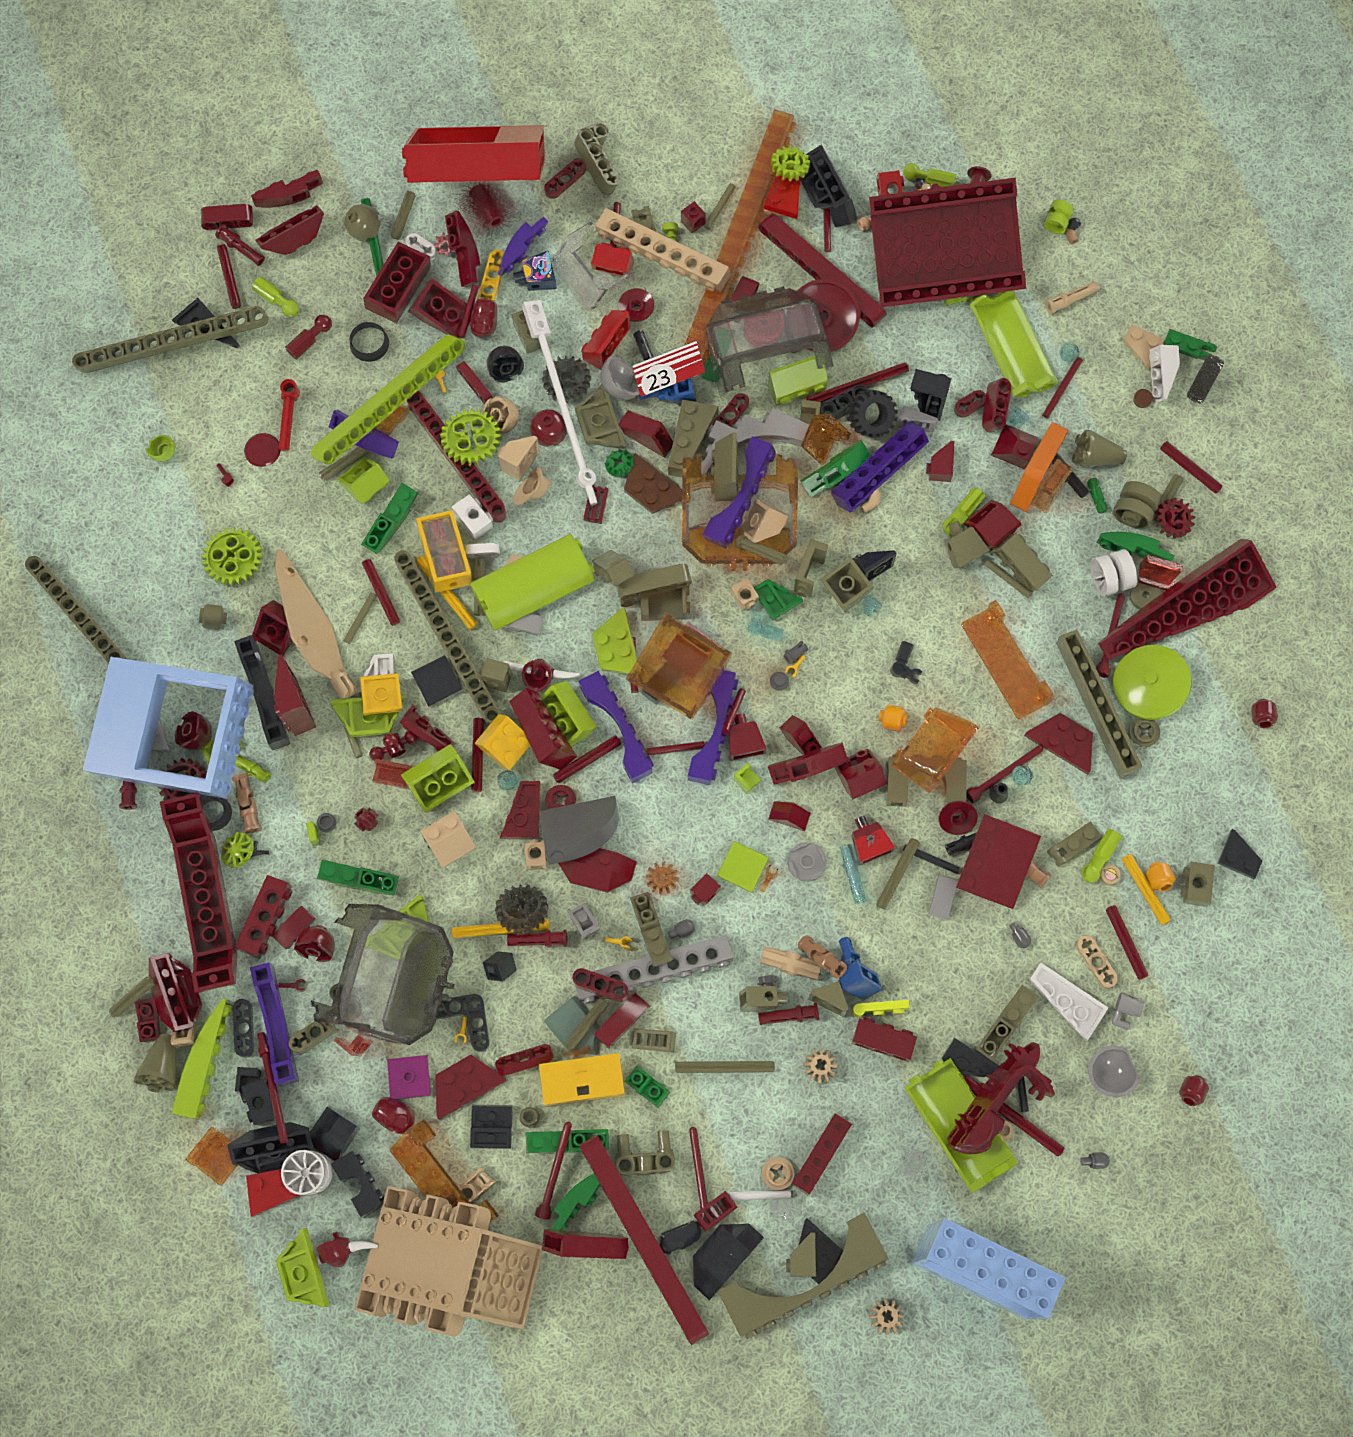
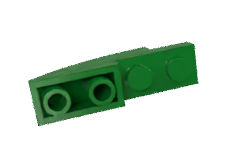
(837, 469)
(391, 519)
(1133, 543)
(357, 878)
(548, 1141)
(581, 1193)

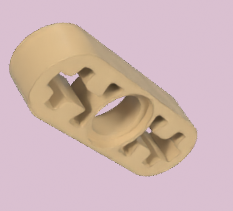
(1099, 977)

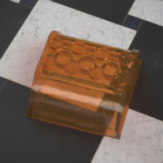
(679, 666)

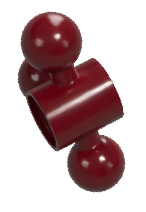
(393, 745)

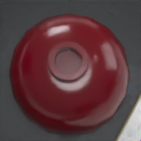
(548, 427)
(193, 732)
(315, 942)

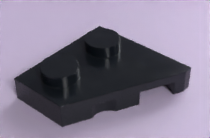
(1239, 856)

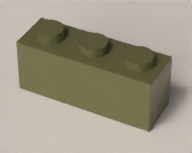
(612, 568)

